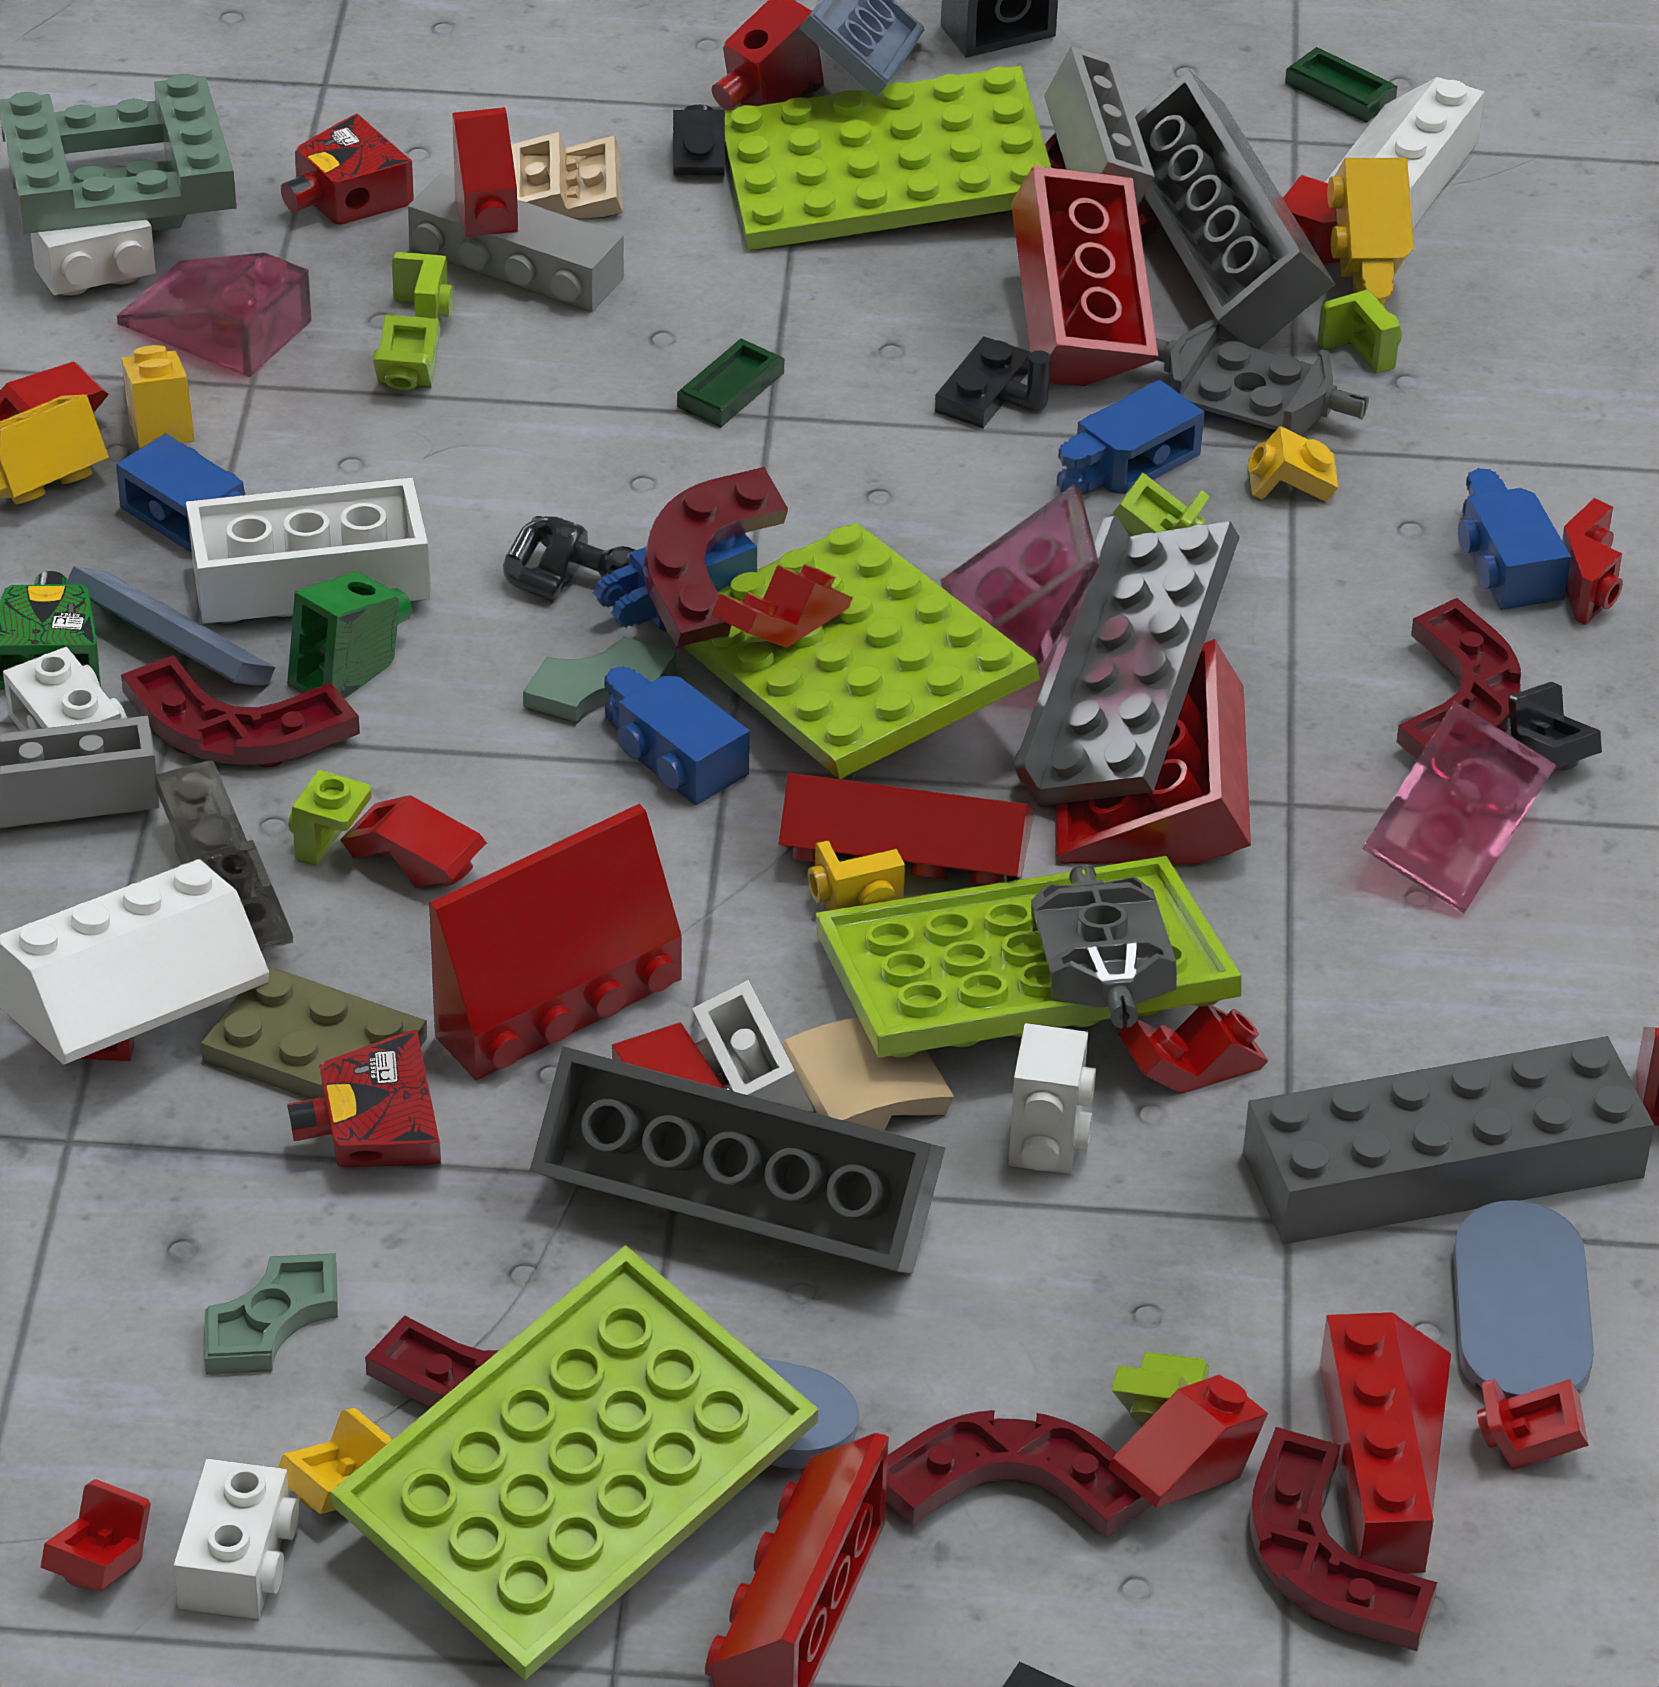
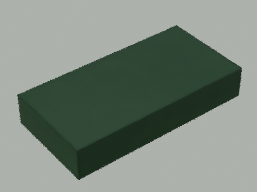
(1340, 84)
(730, 382)

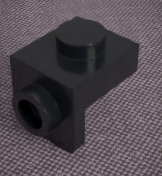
(699, 141)
(1540, 725)

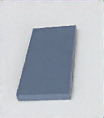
(864, 37)

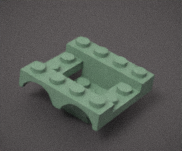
(190, 181)

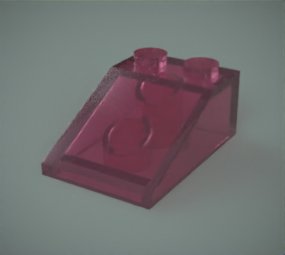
(225, 308)
(1032, 575)
(1458, 807)

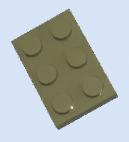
(295, 1025)

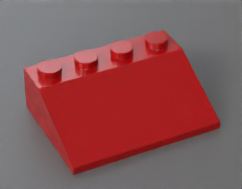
(1199, 794)
(552, 944)

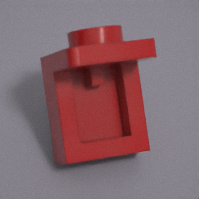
(1533, 1423)
(102, 1540)

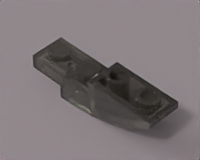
(210, 831)

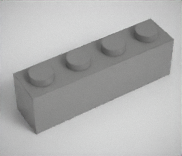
(1097, 120)
(545, 256)
(77, 771)

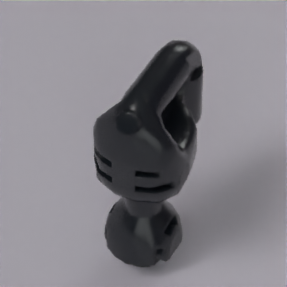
(564, 553)

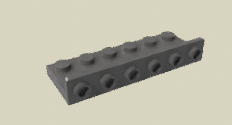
(1125, 663)

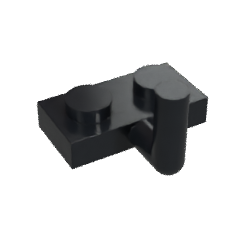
(990, 378)

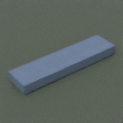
(172, 627)

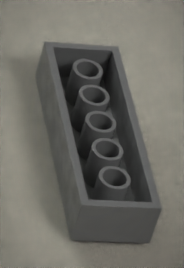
(1227, 215)
(1446, 1139)
(737, 1160)

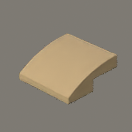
(571, 180)
(855, 1085)

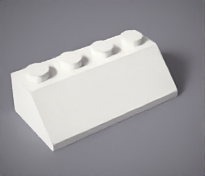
(1429, 127)
(268, 545)
(129, 961)

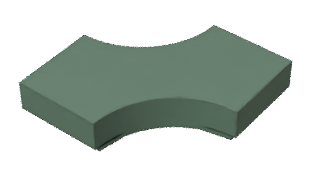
(577, 685)
(252, 1328)

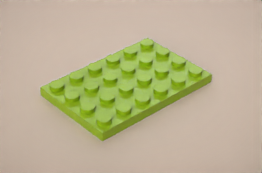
(882, 160)
(877, 672)
(975, 971)
(574, 1460)

